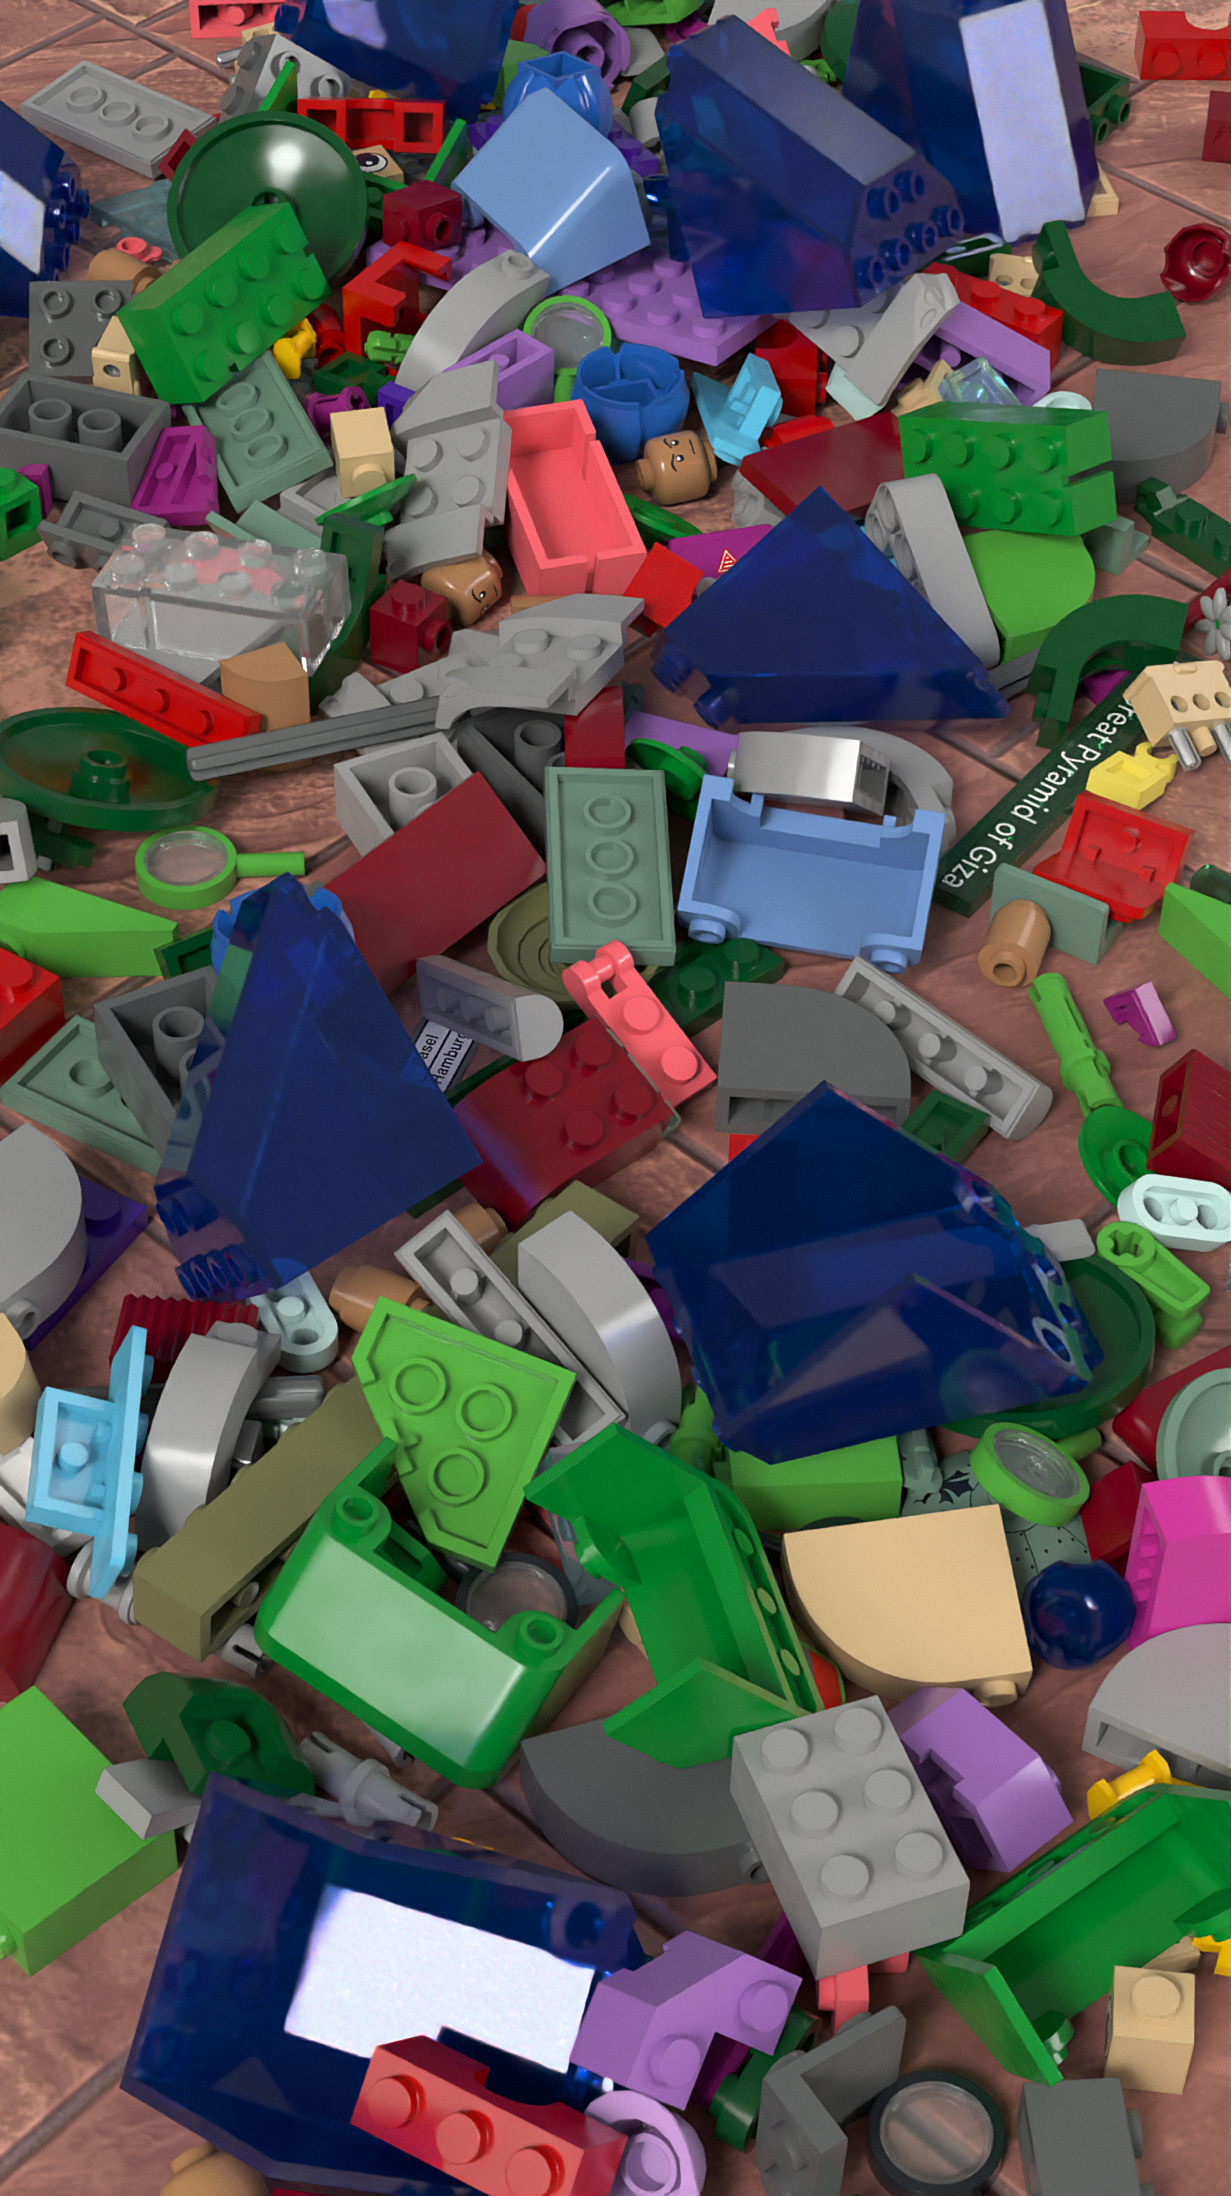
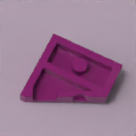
(180, 477)

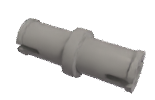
(365, 1784)

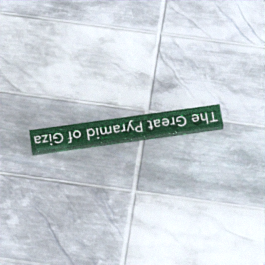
(1038, 802)

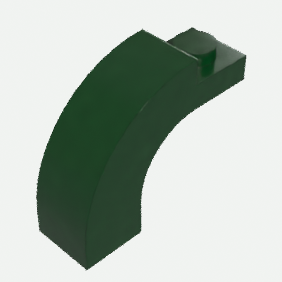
(1099, 323)
(362, 547)
(1095, 638)

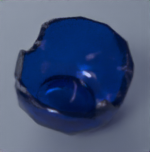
(1077, 1614)

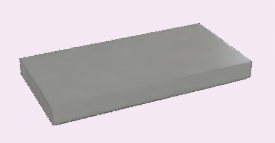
(114, 117)

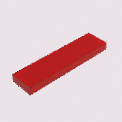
(155, 694)

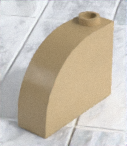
(913, 1603)

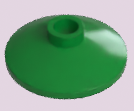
(375, 504)
(656, 523)
(682, 771)
(1114, 1149)

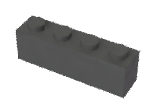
(1079, 2139)

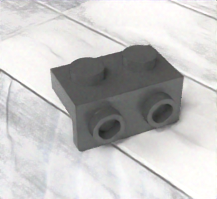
(90, 530)

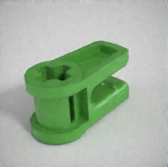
(1165, 1281)

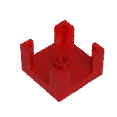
(388, 295)

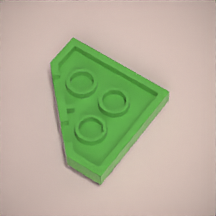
(465, 1424)

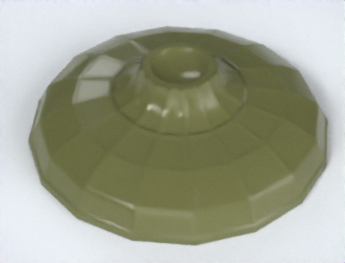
(521, 949)

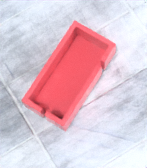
(565, 506)

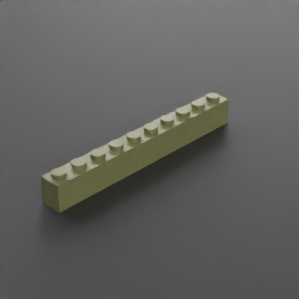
(233, 1549)

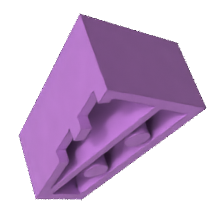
(972, 334)

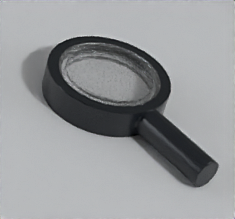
(518, 1585)
(935, 2137)

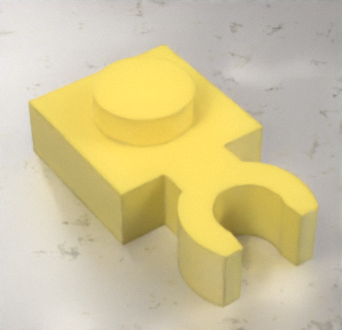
(1132, 779)

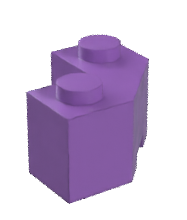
(980, 1777)
(658, 2021)

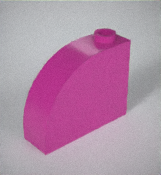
(1180, 1556)

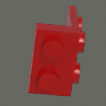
(1118, 856)

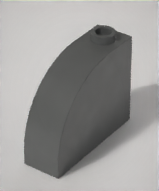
(1158, 428)
(789, 1040)
(637, 1818)

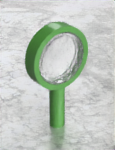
(573, 330)
(200, 867)
(1033, 1472)

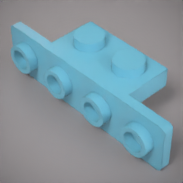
(739, 413)
(86, 1460)

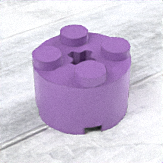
(581, 30)

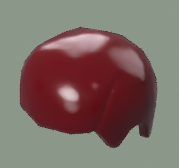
(1197, 263)

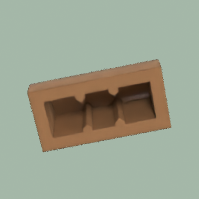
(272, 685)

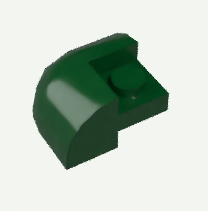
(216, 1728)

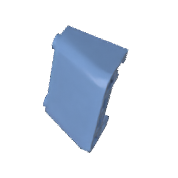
(554, 191)
(809, 879)

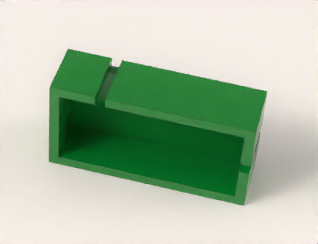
(224, 303)
(1013, 464)

